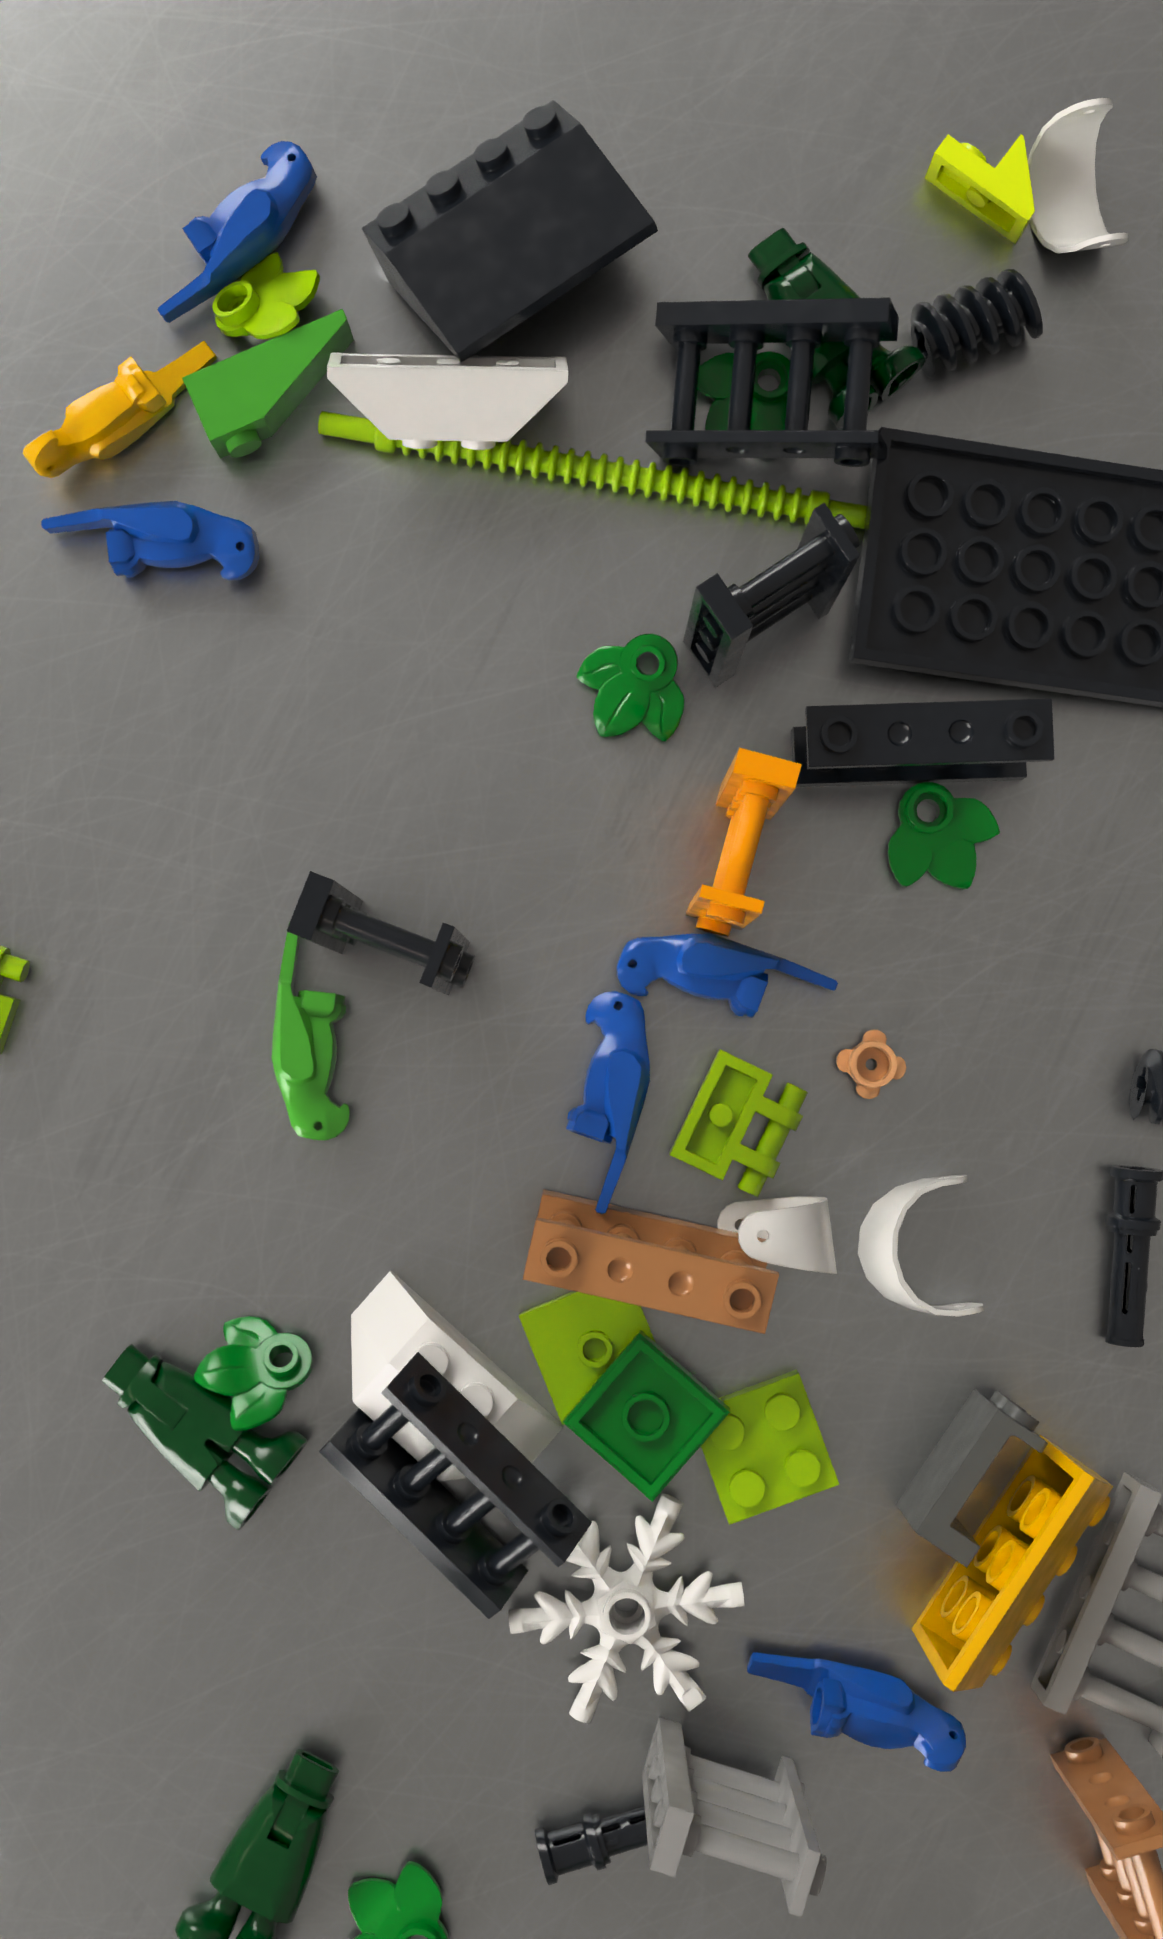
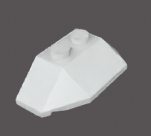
(447, 400)
(397, 1325)

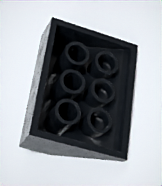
(507, 230)

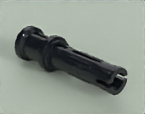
(1125, 1325)
(590, 1842)

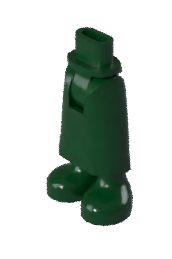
(794, 273)
(196, 1432)
(268, 1856)

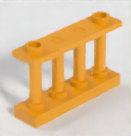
(751, 793)

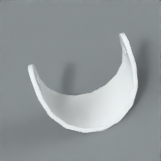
(1065, 181)
(794, 1228)
(880, 1246)

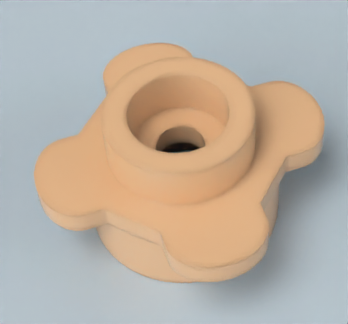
(887, 1064)

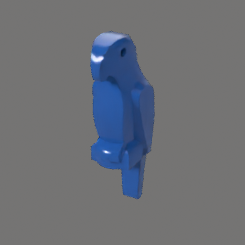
(245, 226)
(166, 537)
(707, 969)
(614, 1082)
(868, 1707)

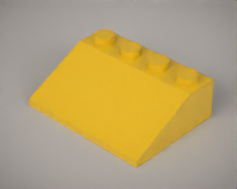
(1022, 1547)

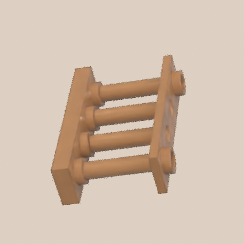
(649, 1262)
(1128, 1831)

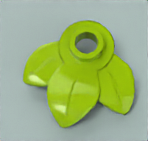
(264, 300)

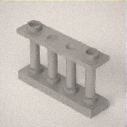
(1089, 1619)
(729, 1816)

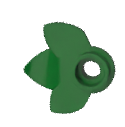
(768, 406)
(630, 695)
(943, 845)
(247, 1371)
(399, 1909)

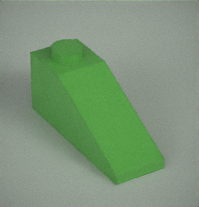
(259, 388)

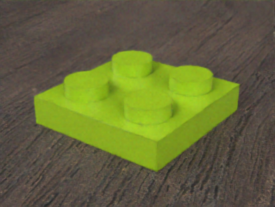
(767, 1449)

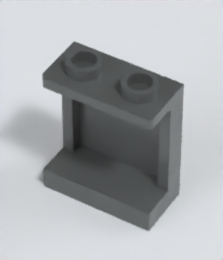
(959, 1465)

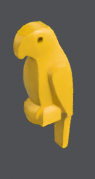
(114, 413)

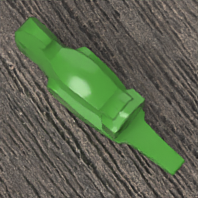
(307, 1052)

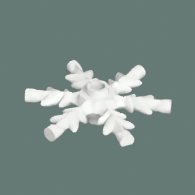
(630, 1627)

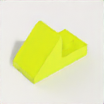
(995, 195)

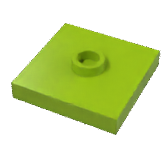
(578, 1341)

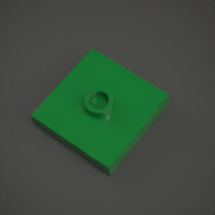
(646, 1415)

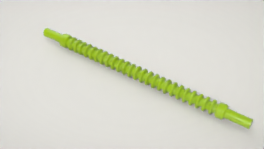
(607, 472)

